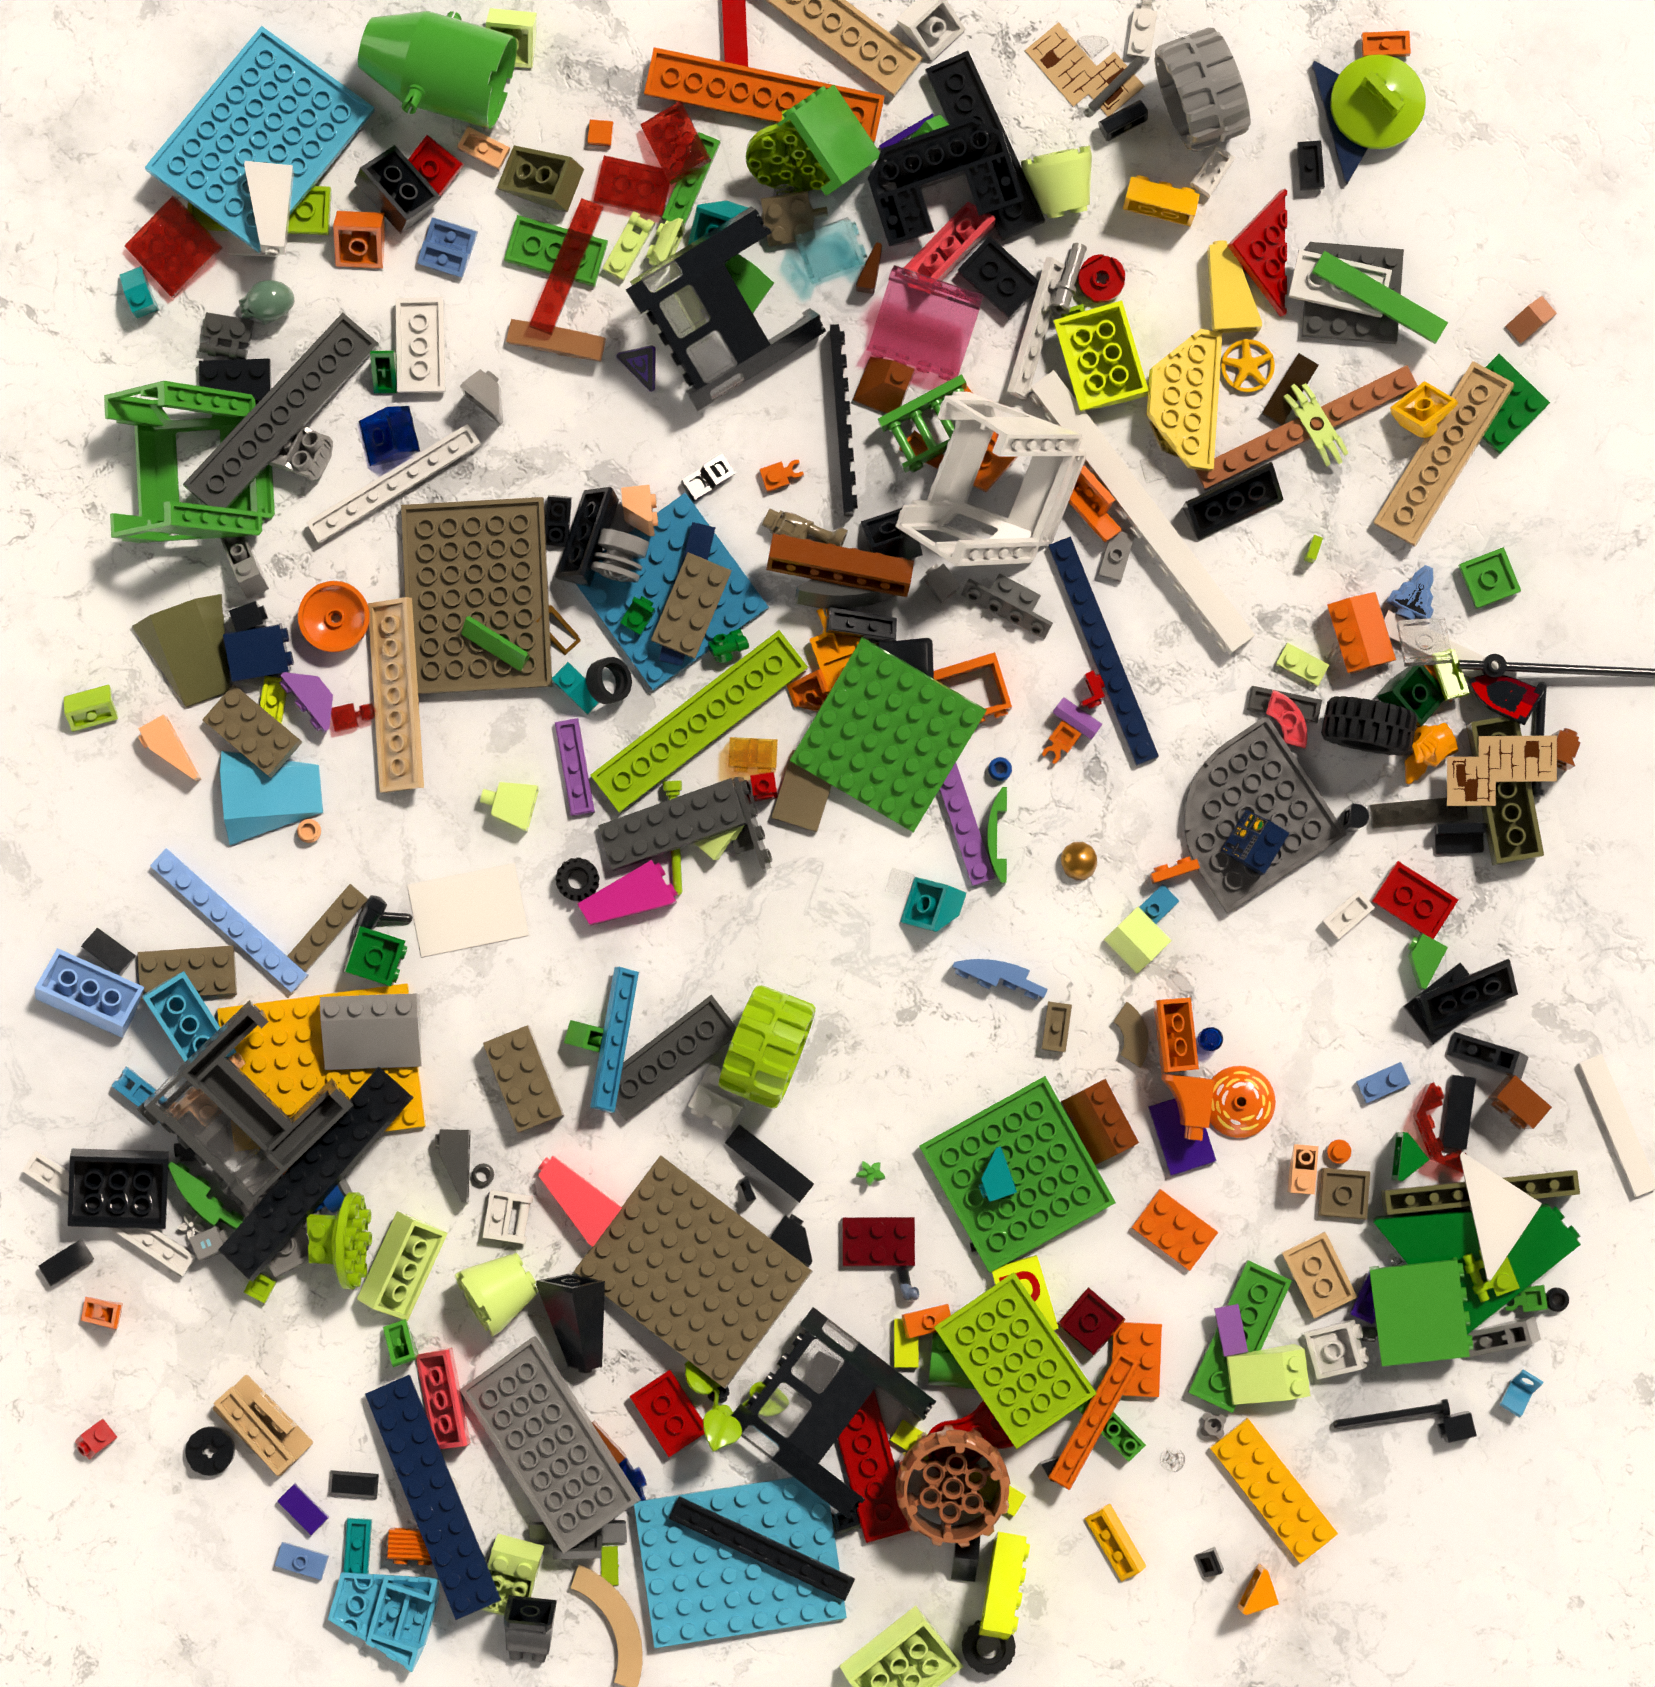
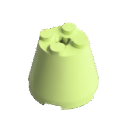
(1060, 180)
(497, 1290)

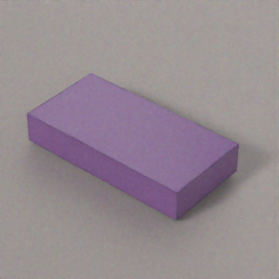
(1077, 718)
(1230, 1330)

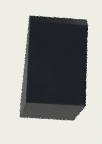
(966, 1561)

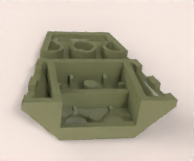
(189, 647)

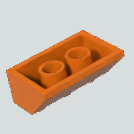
(1361, 632)
(1176, 1035)

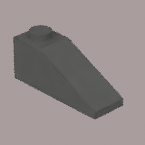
(455, 1154)

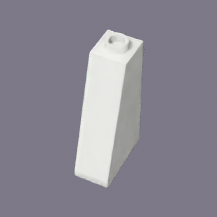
(271, 197)

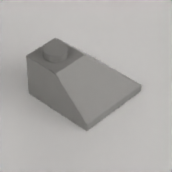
(485, 393)

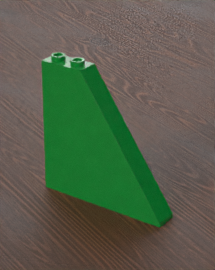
(1454, 1234)

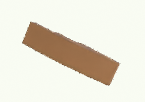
(562, 341)

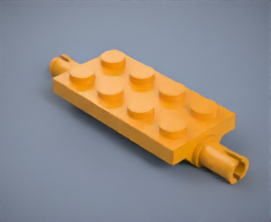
(832, 651)

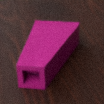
(630, 895)

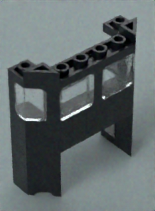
(708, 317)
(814, 1401)

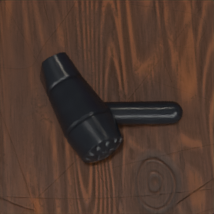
(375, 911)

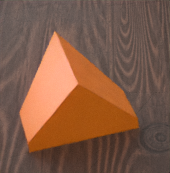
(809, 691)

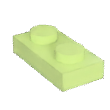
(1302, 664)

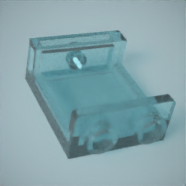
(830, 249)

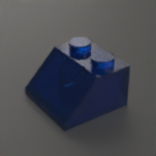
(389, 435)

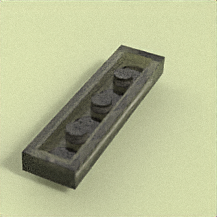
(1415, 813)

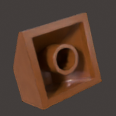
(884, 384)

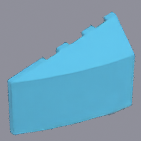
(260, 803)
(387, 1612)

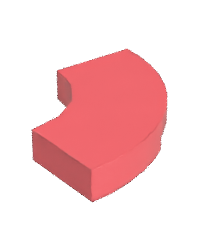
(1289, 718)

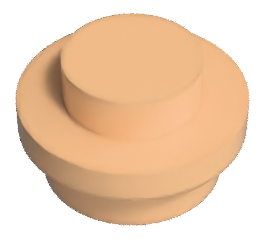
(309, 831)

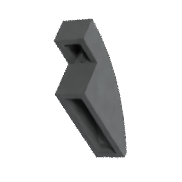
(827, 595)

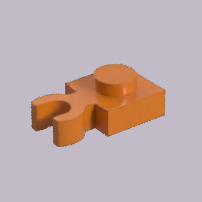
(777, 476)
(1064, 738)

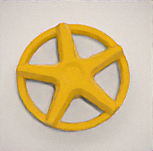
(1248, 365)

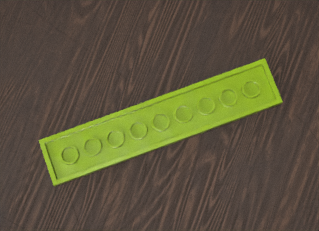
(699, 721)

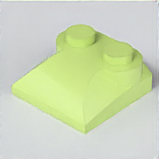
(668, 240)

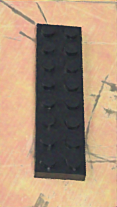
(965, 96)

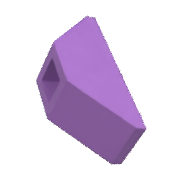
(311, 697)

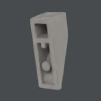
(1504, 1336)

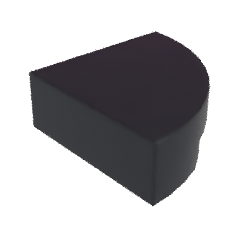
(747, 1189)

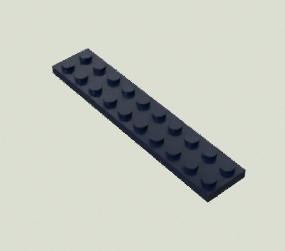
(433, 1497)

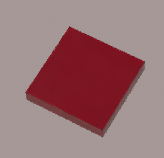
(1091, 1321)

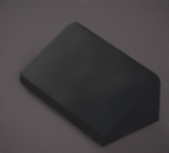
(108, 951)

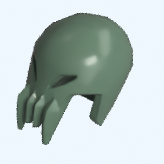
(267, 301)

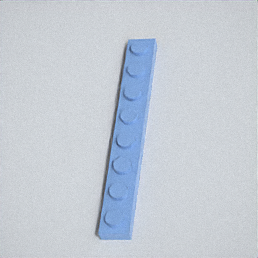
(229, 920)

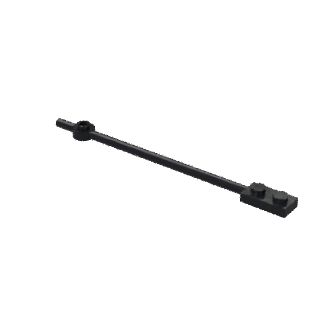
(1488, 671)

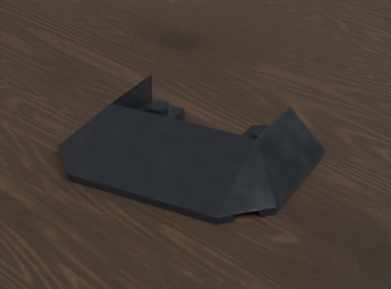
(933, 158)

